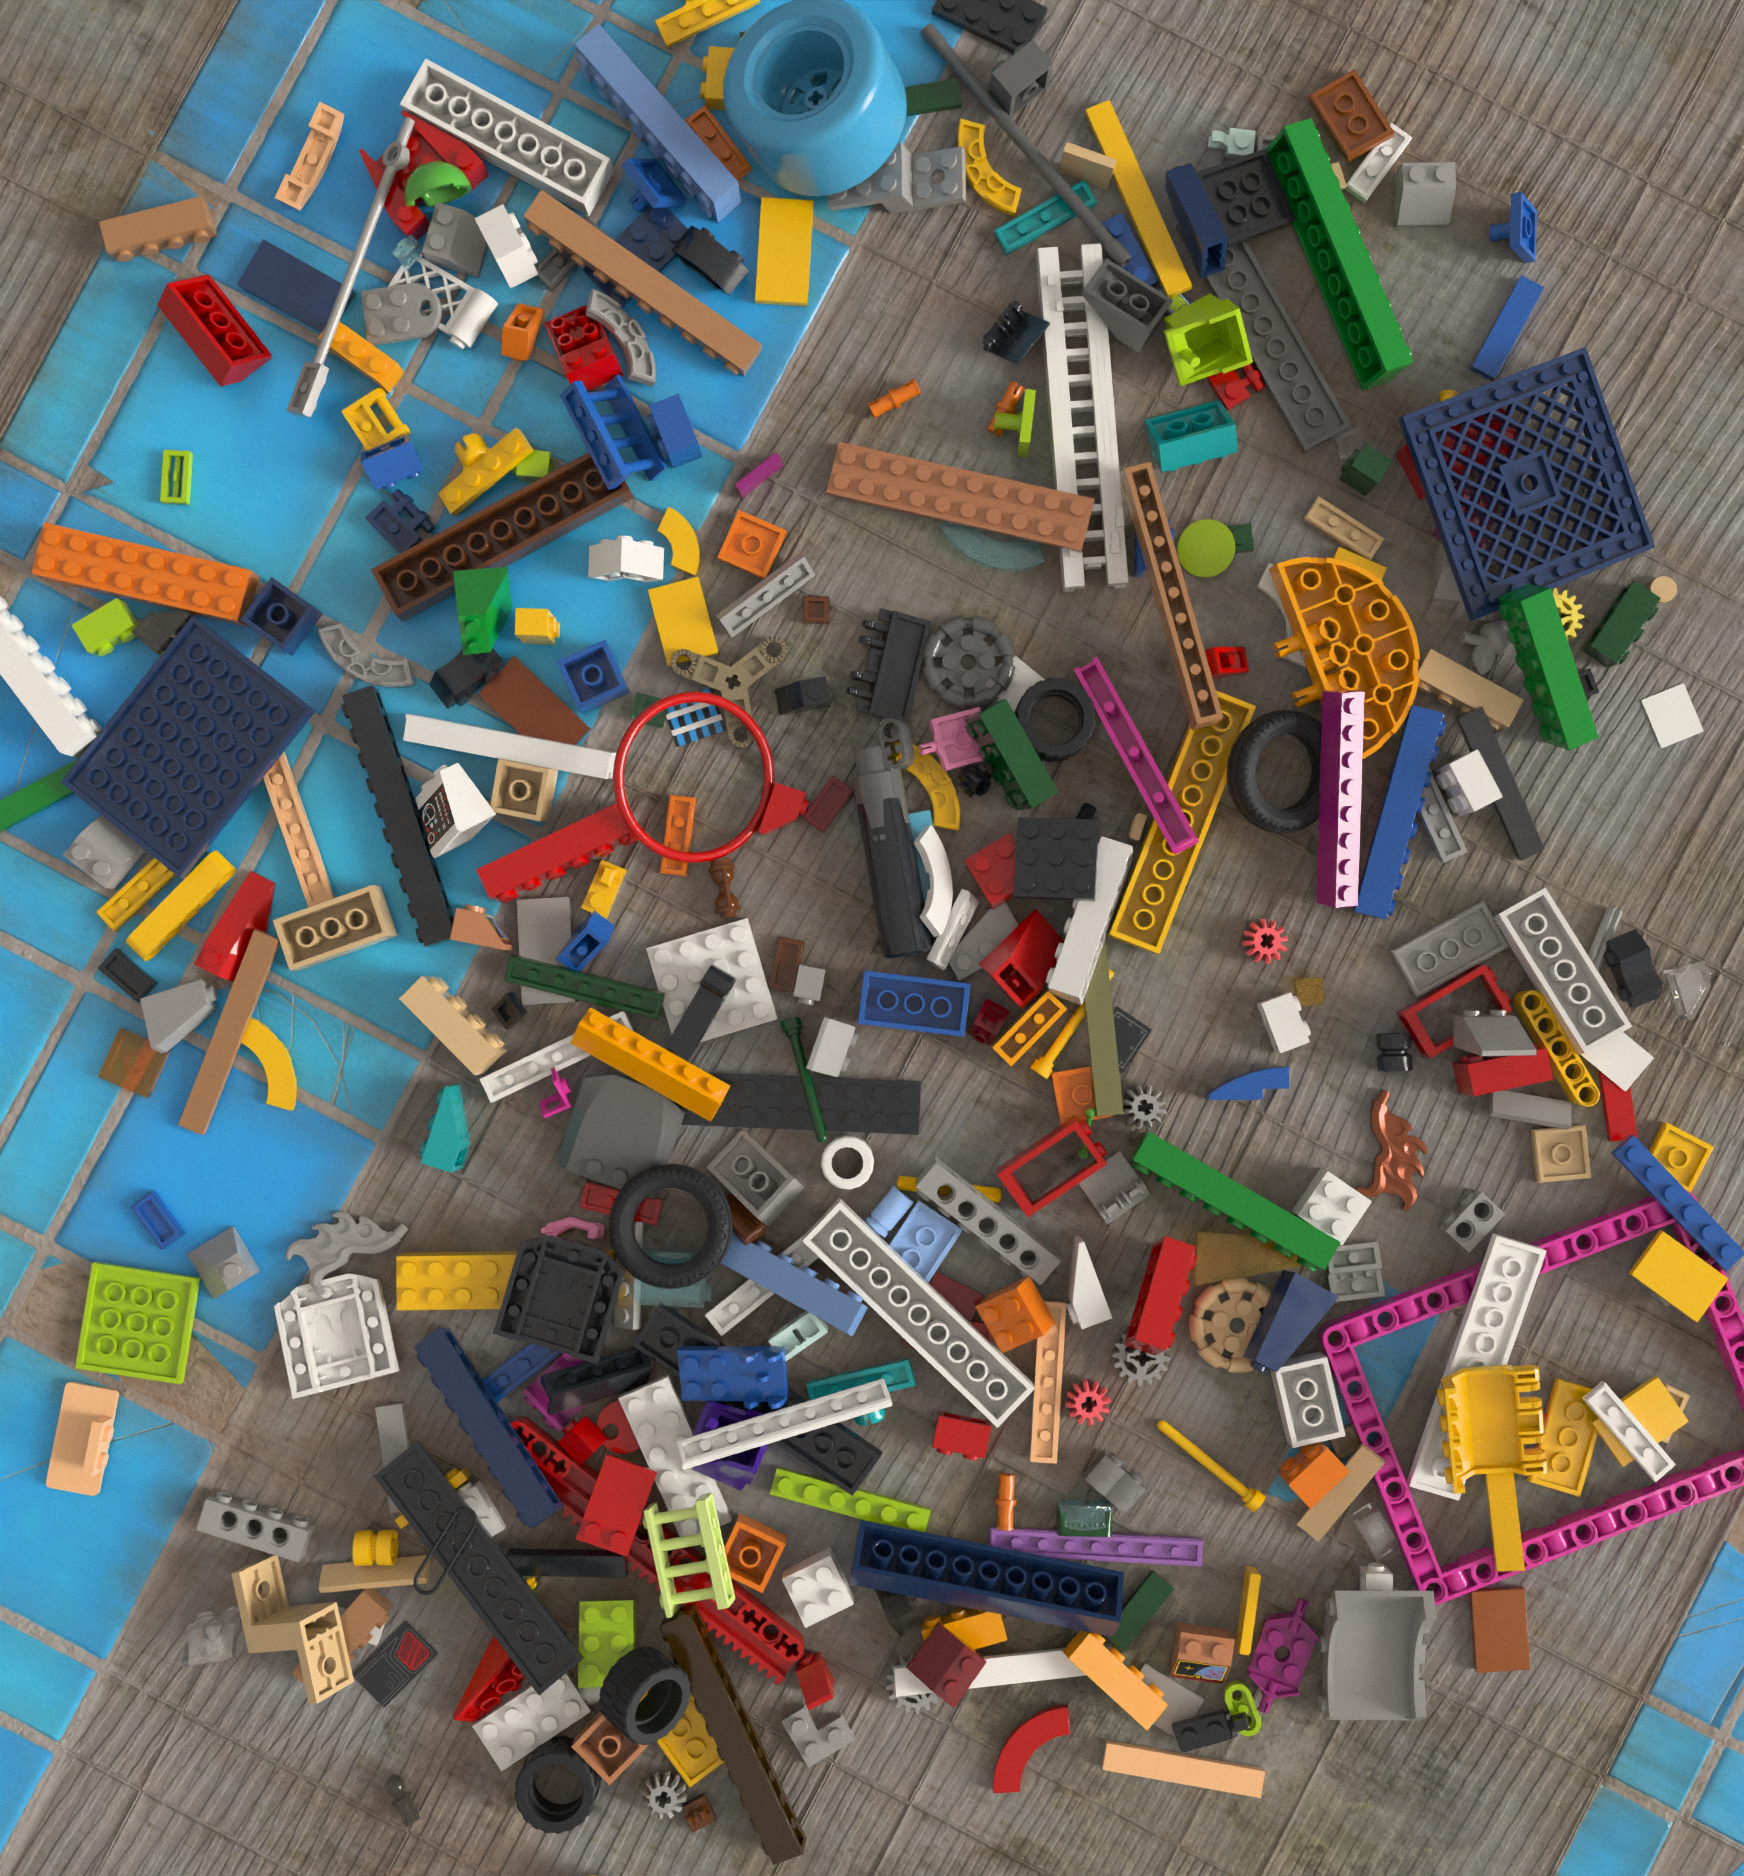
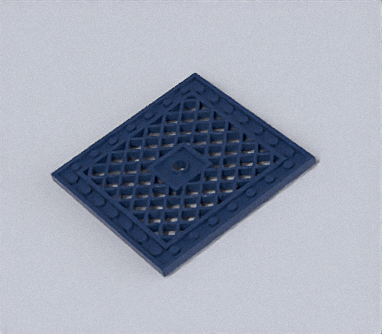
(1608, 467)

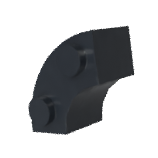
(710, 259)
(464, 676)
(1633, 969)

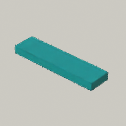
(1040, 220)

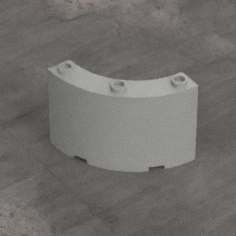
(1374, 1655)

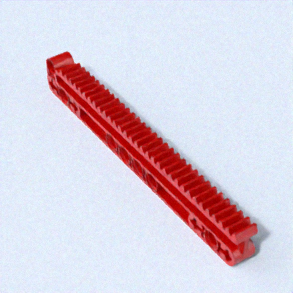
(574, 1488)

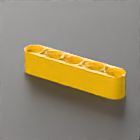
(180, 905)
(1567, 1053)

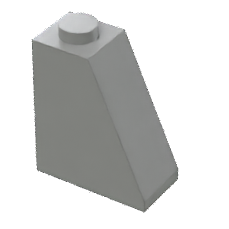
(177, 1012)

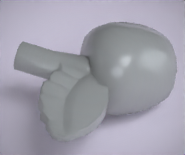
(1490, 641)

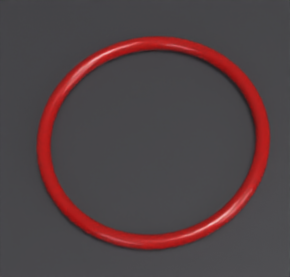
(618, 776)

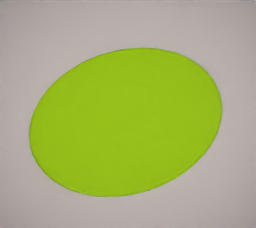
(1206, 548)

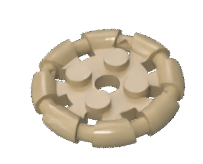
(1220, 1319)

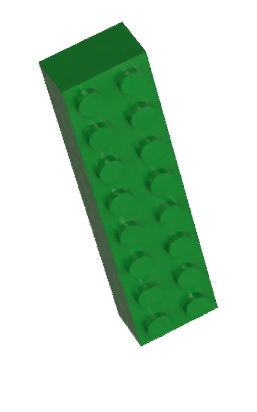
(1235, 1201)

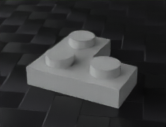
(813, 1741)

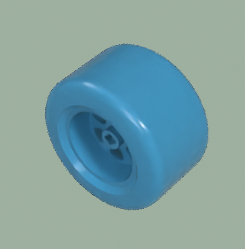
(832, 135)

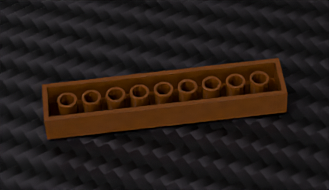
(498, 535)

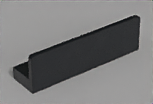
(593, 1382)

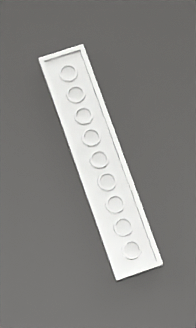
(1482, 1340)

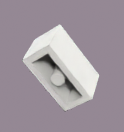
(1284, 1022)

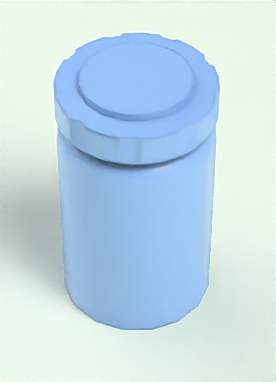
(889, 1211)

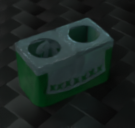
(1083, 1518)

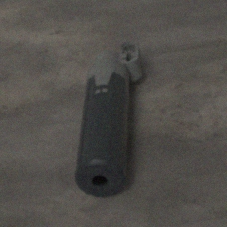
(890, 841)

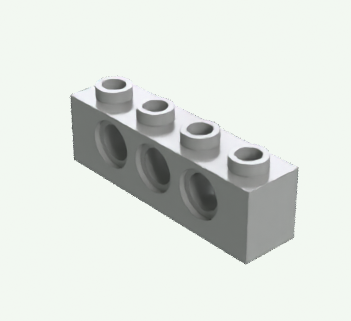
(216, 1523)

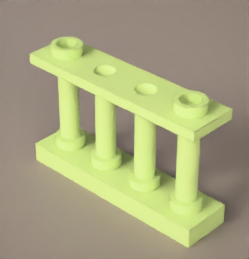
(714, 1564)

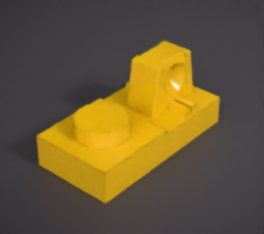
(604, 888)

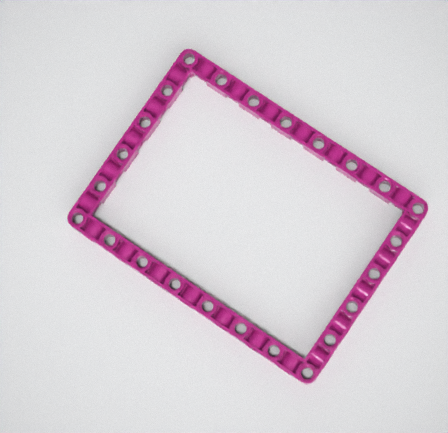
(1559, 1537)

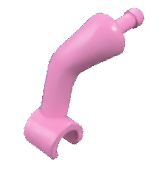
(555, 1228)

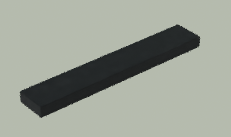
(1511, 807)
(568, 1562)

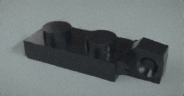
(1208, 1729)

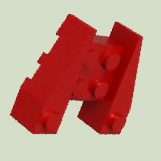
(425, 146)

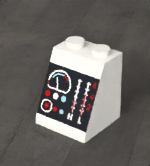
(451, 809)

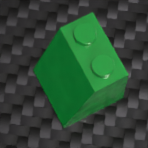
(482, 607)

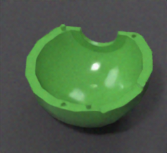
(436, 183)

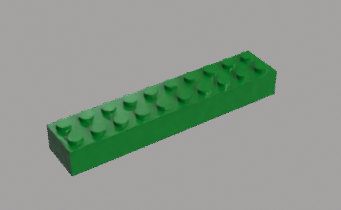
(1338, 256)

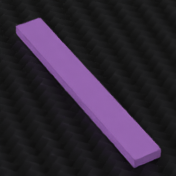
(1117, 1548)

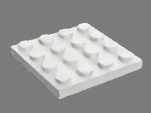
(684, 961)

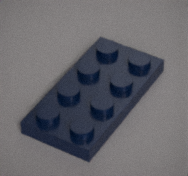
(649, 239)

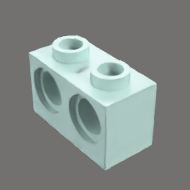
(798, 1333)

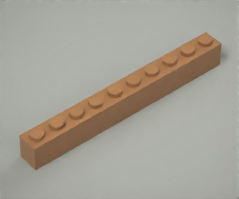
(642, 283)
(1171, 596)

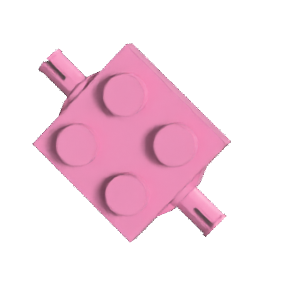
(952, 741)

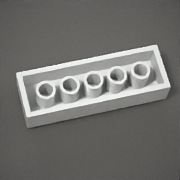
(1090, 924)
(1562, 971)

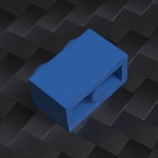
(392, 462)

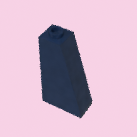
(1197, 220)
(1287, 1320)

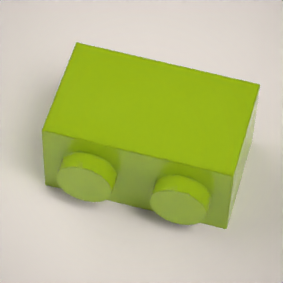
(106, 627)

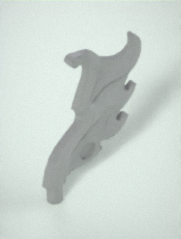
(339, 1241)

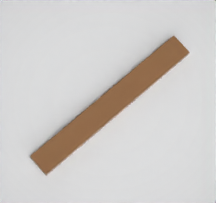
(229, 1032)

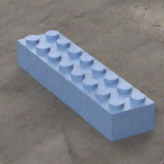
(657, 123)

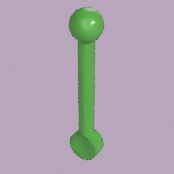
(1084, 1152)

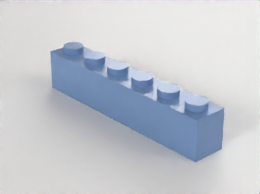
(795, 1284)

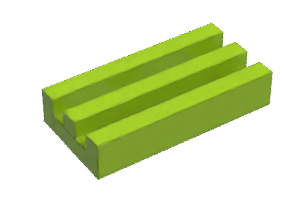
(166, 476)

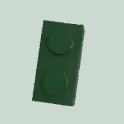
(1364, 469)

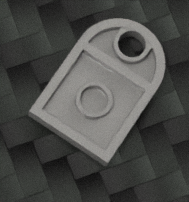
(396, 313)

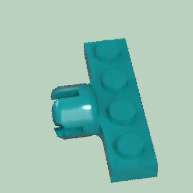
(896, 1374)

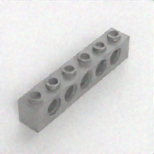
(939, 1174)

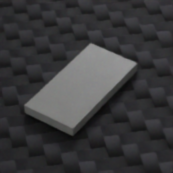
(542, 934)
(1449, 949)

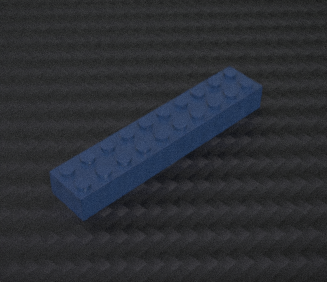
(987, 1578)

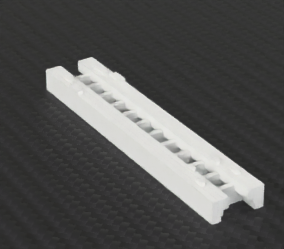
(1102, 405)

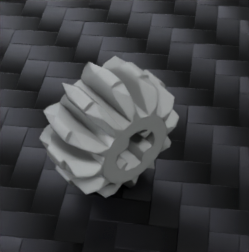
(1148, 1098)
(654, 1789)

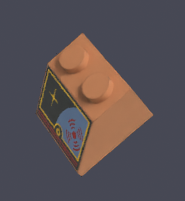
(478, 928)
(1201, 1653)

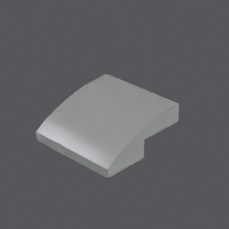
(1356, 1273)

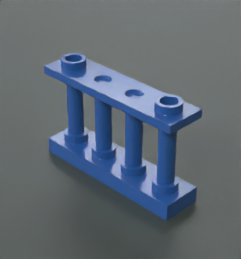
(599, 442)

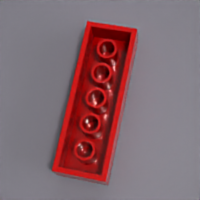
(555, 854)

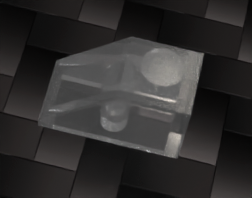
(1688, 987)
(1374, 1532)

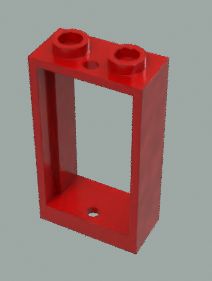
(1414, 1026)
(1006, 1174)

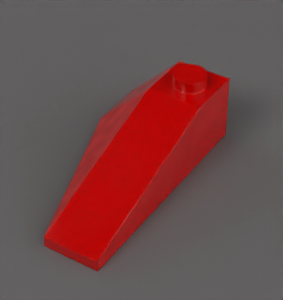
(231, 935)
(490, 1681)

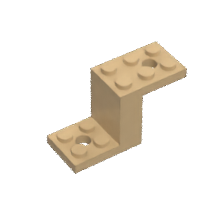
(308, 1628)

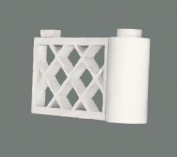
(470, 312)

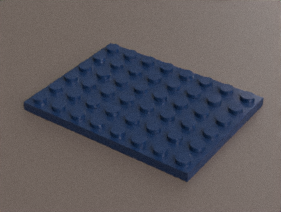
(188, 747)

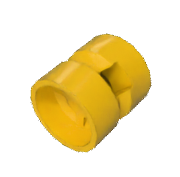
(372, 1547)

